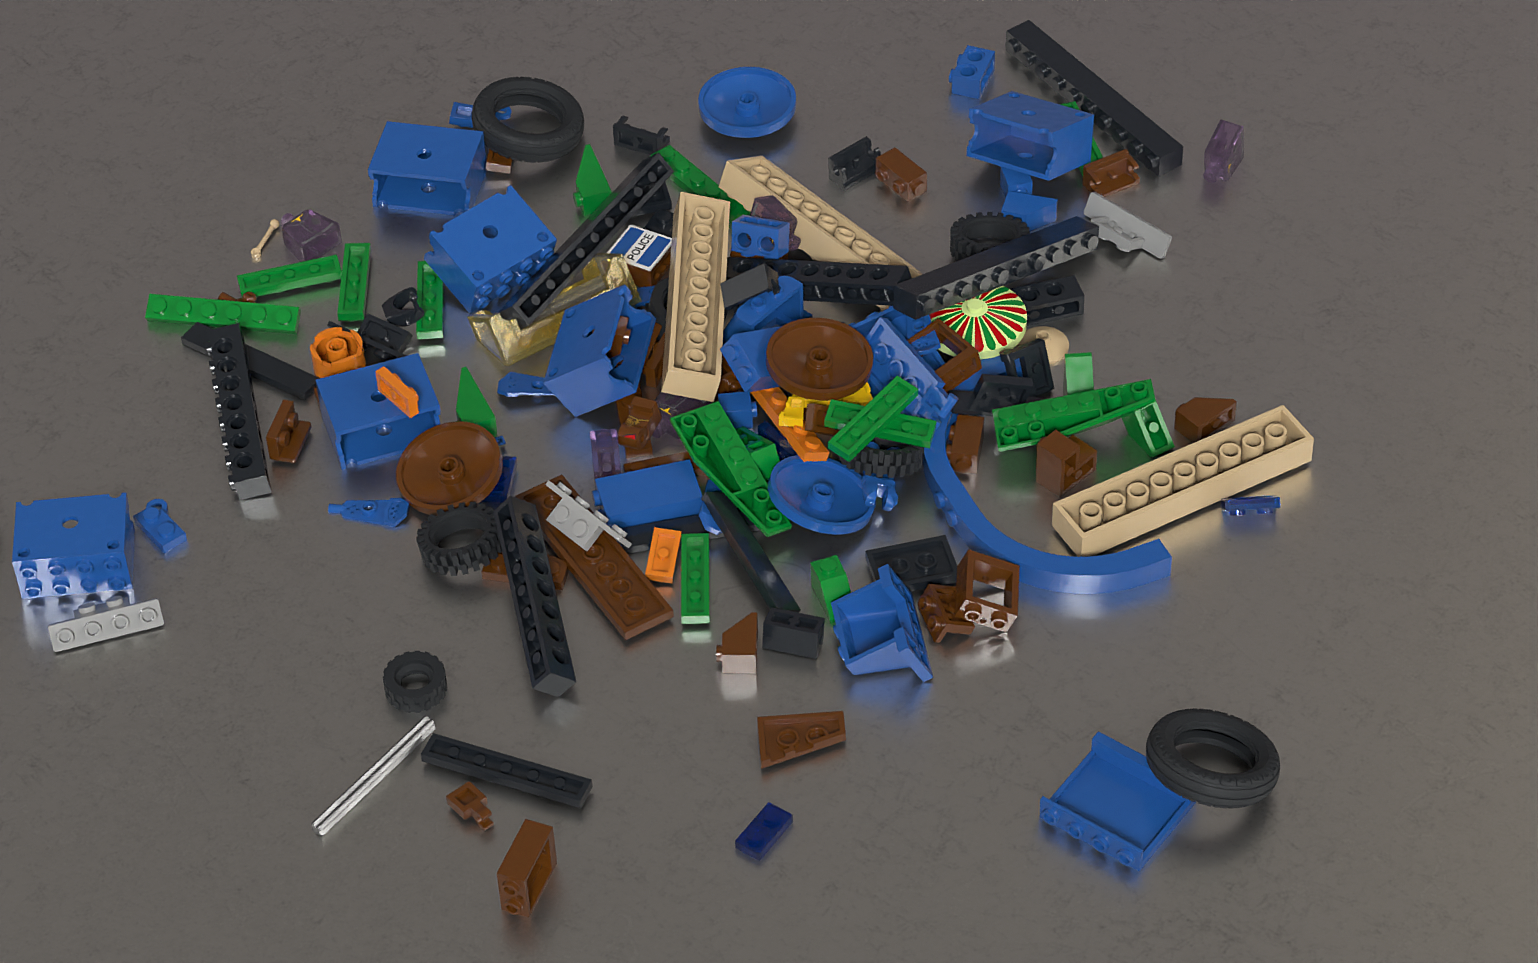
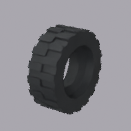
(415, 699)

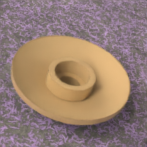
(1055, 341)

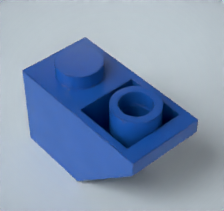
(1031, 209)

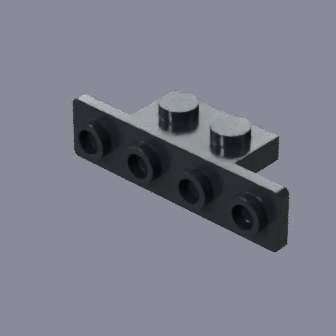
(381, 337)
(994, 393)

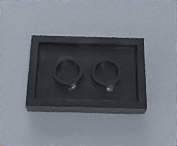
(916, 562)

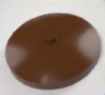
(819, 359)
(449, 467)

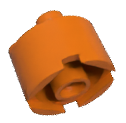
(336, 352)

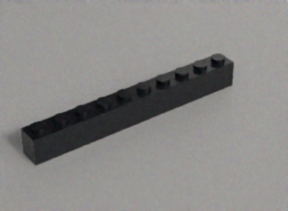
(1093, 95)
(586, 241)
(995, 267)

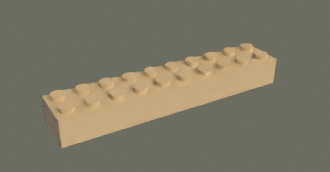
(822, 229)
(695, 297)
(1182, 482)

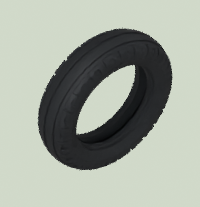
(534, 93)
(1204, 785)

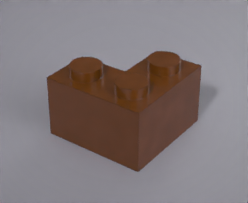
(1063, 462)

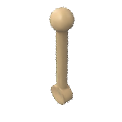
(256, 252)

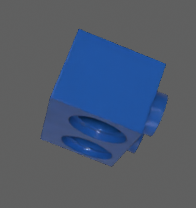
(972, 72)
(760, 230)

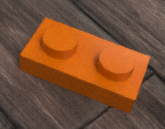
(397, 392)
(663, 555)

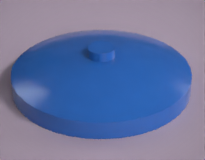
(747, 102)
(819, 495)

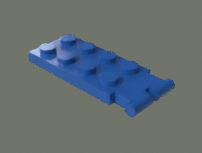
(896, 357)

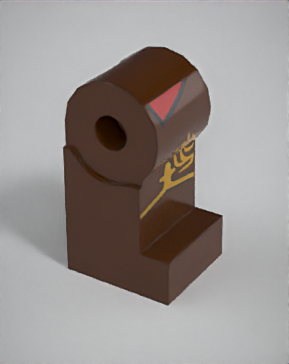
(639, 424)

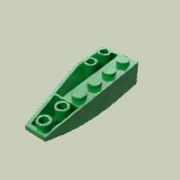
(1068, 414)
(726, 461)

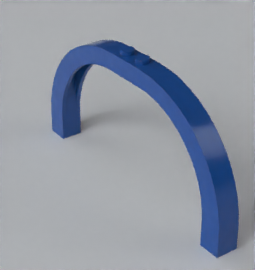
(1037, 568)

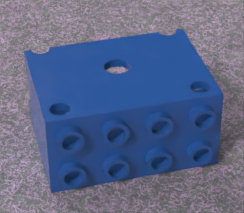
(1031, 135)
(427, 156)
(490, 249)
(578, 365)
(357, 410)
(74, 560)

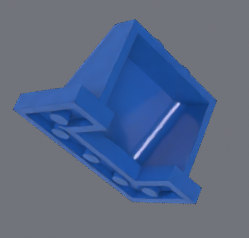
(769, 309)
(881, 628)

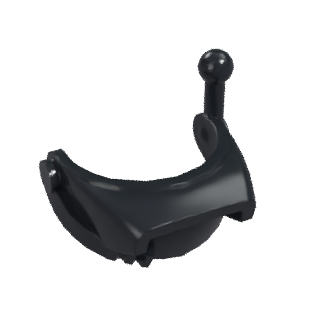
(393, 308)

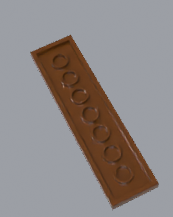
(603, 570)

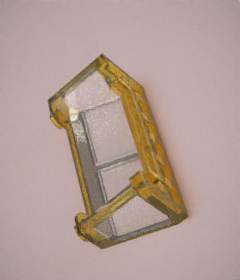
(511, 344)

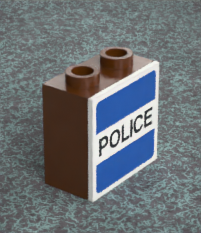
(645, 254)

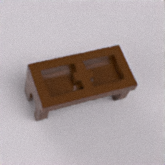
(1111, 174)

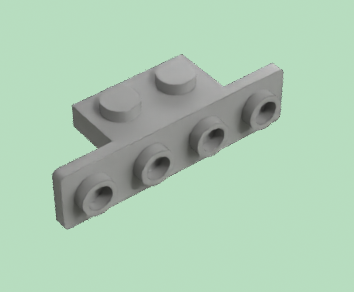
(1125, 228)
(578, 522)
(105, 621)

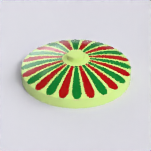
(987, 321)

